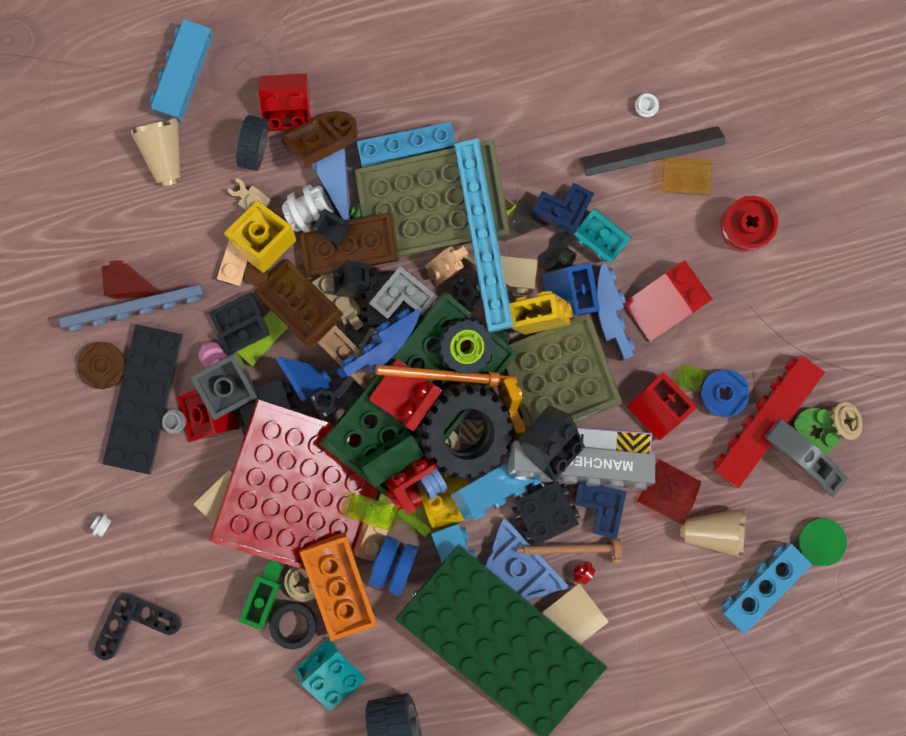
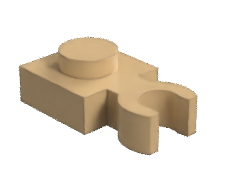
(250, 196)

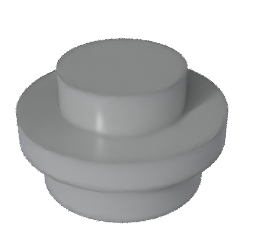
(174, 421)

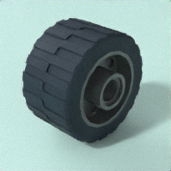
(392, 716)

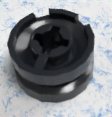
(473, 286)

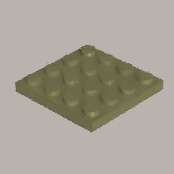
(565, 371)

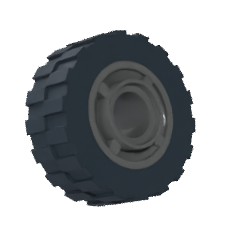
(252, 142)

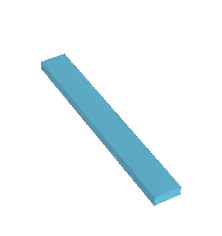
(483, 235)

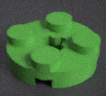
(821, 419)

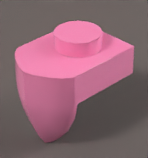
(210, 353)

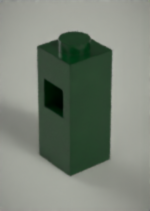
(391, 458)

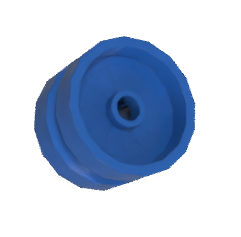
(392, 565)

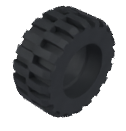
(490, 445)

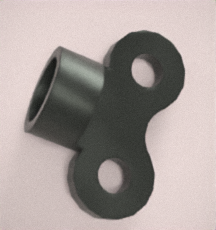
(559, 253)

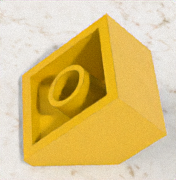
(260, 236)

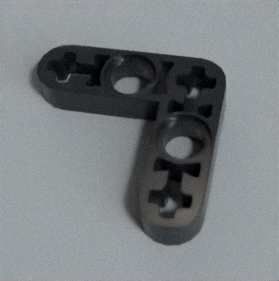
(135, 614)

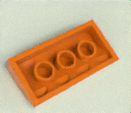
(338, 586)

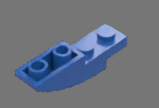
(388, 342)

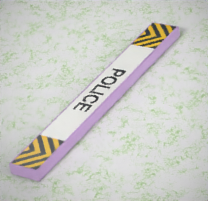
(626, 441)

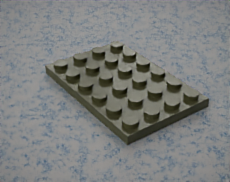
(429, 199)

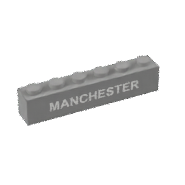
(592, 467)

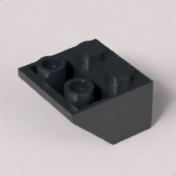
(552, 441)

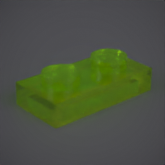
(372, 512)

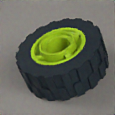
(454, 335)

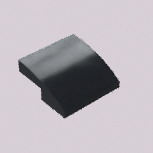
(239, 323)

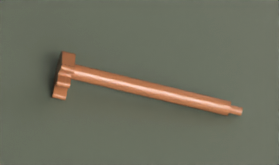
(615, 549)

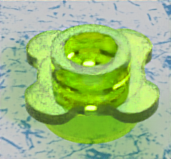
(698, 378)

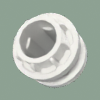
(307, 208)

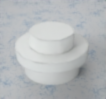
(647, 105)
(100, 525)

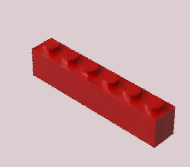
(782, 402)

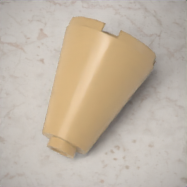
(160, 149)
(717, 532)

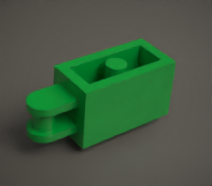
(262, 596)

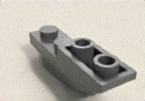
(806, 457)

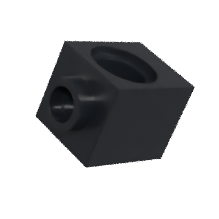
(351, 279)

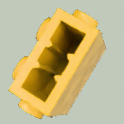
(540, 313)

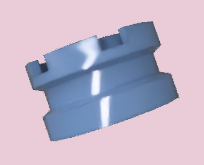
(433, 484)

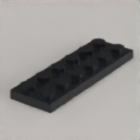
(143, 399)

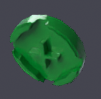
(822, 541)

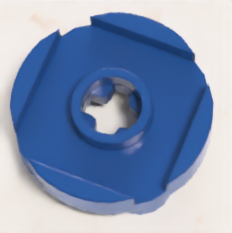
(738, 393)

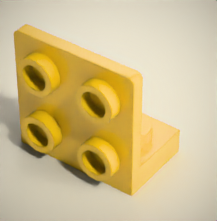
(442, 509)

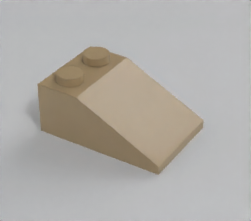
(518, 273)

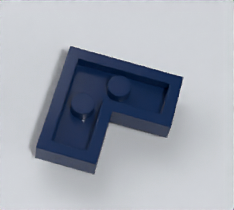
(564, 213)
(609, 507)

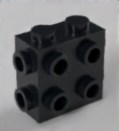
(370, 314)
(275, 393)
(545, 512)

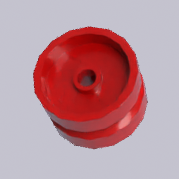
(762, 219)

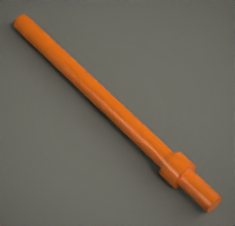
(491, 379)

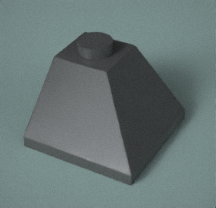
(224, 385)

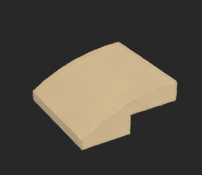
(577, 614)

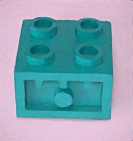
(328, 675)

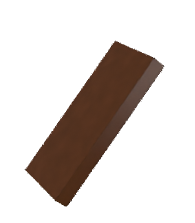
(368, 242)
(298, 303)

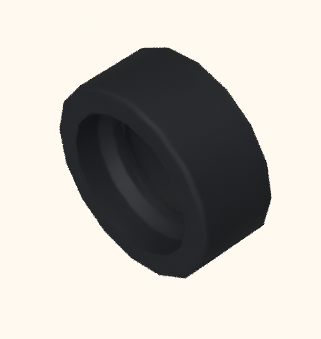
(275, 630)

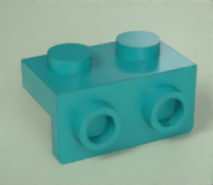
(602, 236)

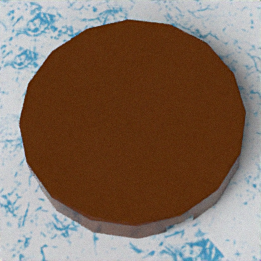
(101, 365)

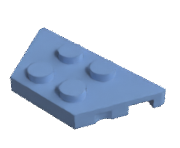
(523, 572)

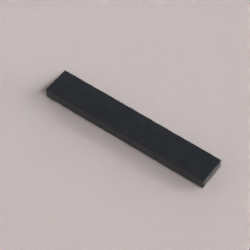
(652, 151)

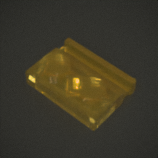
(687, 176)

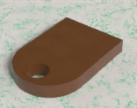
(321, 137)

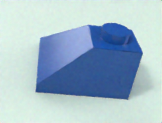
(304, 377)

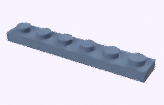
(124, 310)

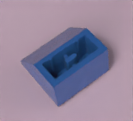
(575, 286)

